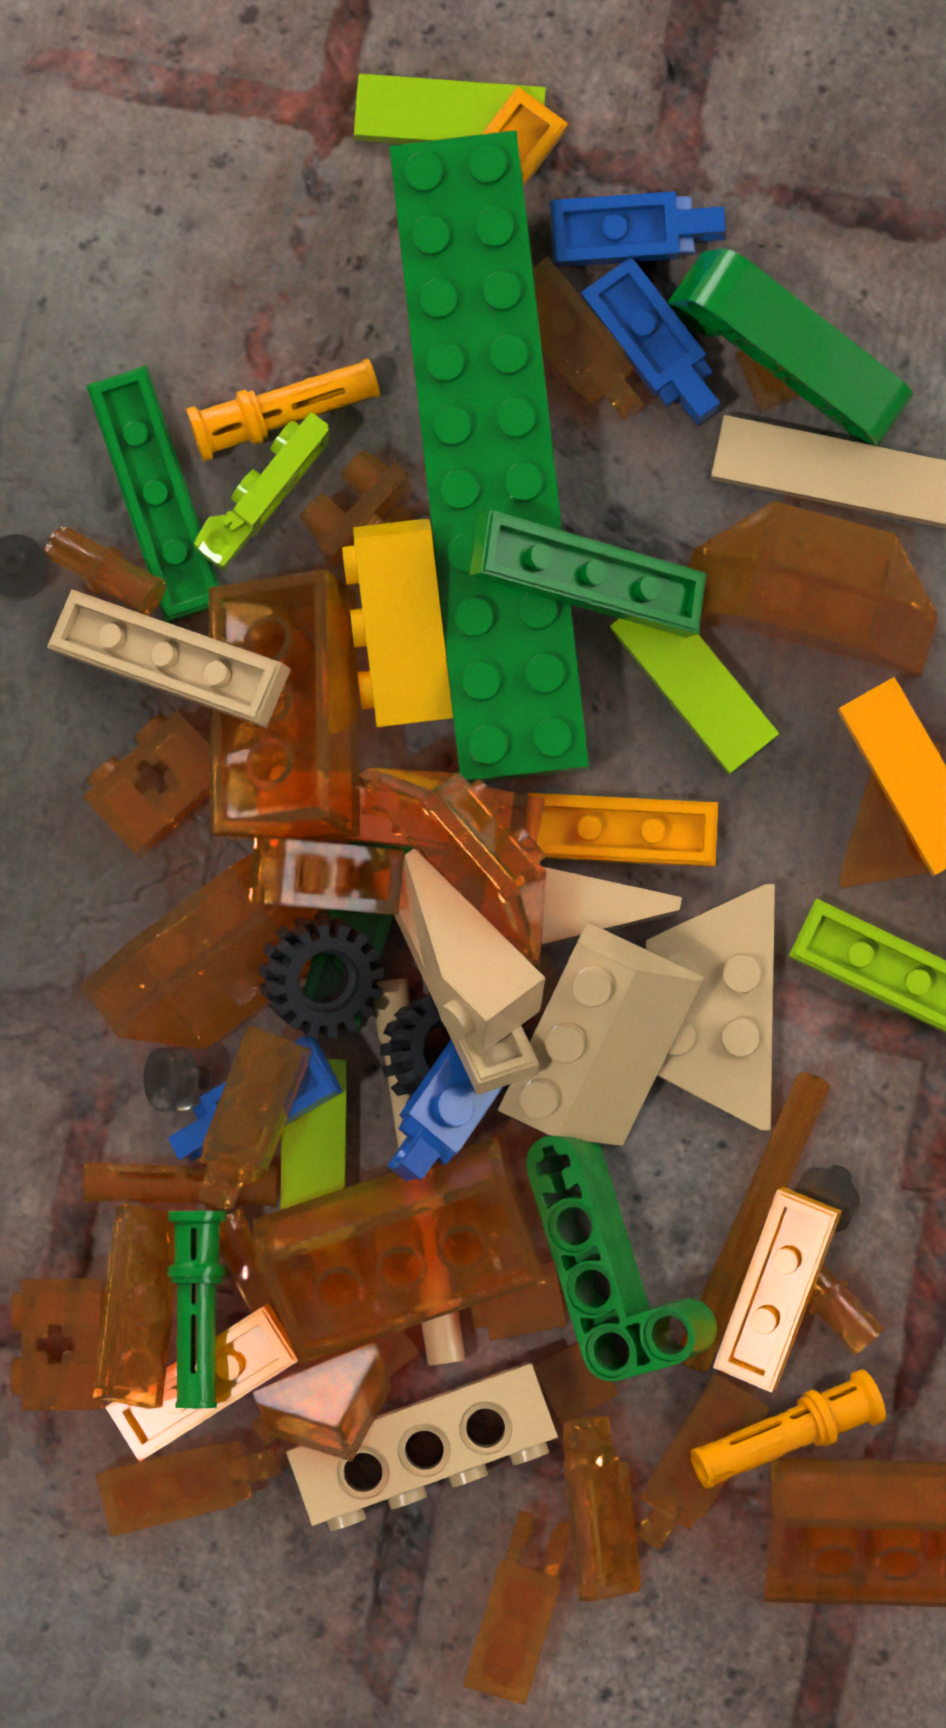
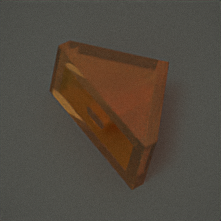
(328, 1403)

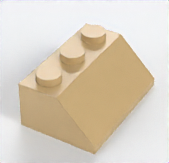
(602, 1039)

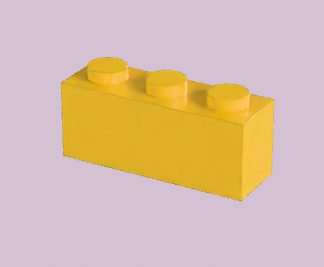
(399, 623)

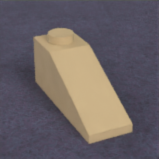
(579, 899)
(473, 970)

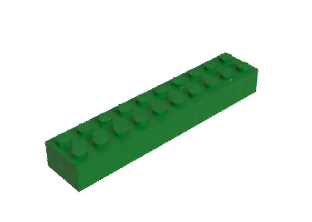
(486, 449)

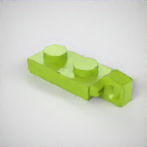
(263, 493)

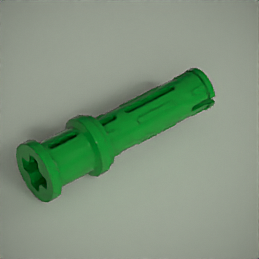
(196, 1262)

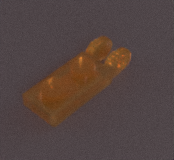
(516, 1616)

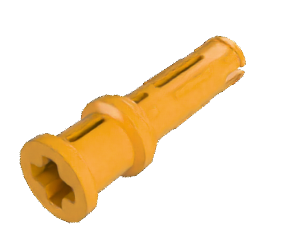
(252, 415)
(814, 1420)

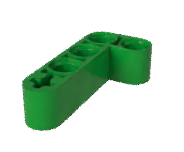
(790, 341)
(610, 1253)

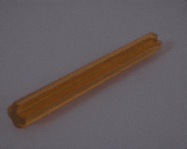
(772, 1173)

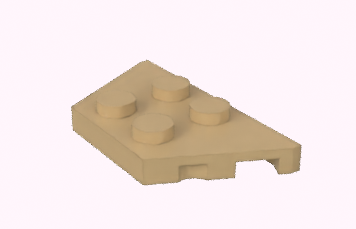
(727, 1032)

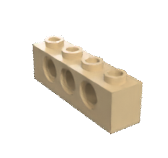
(510, 1393)

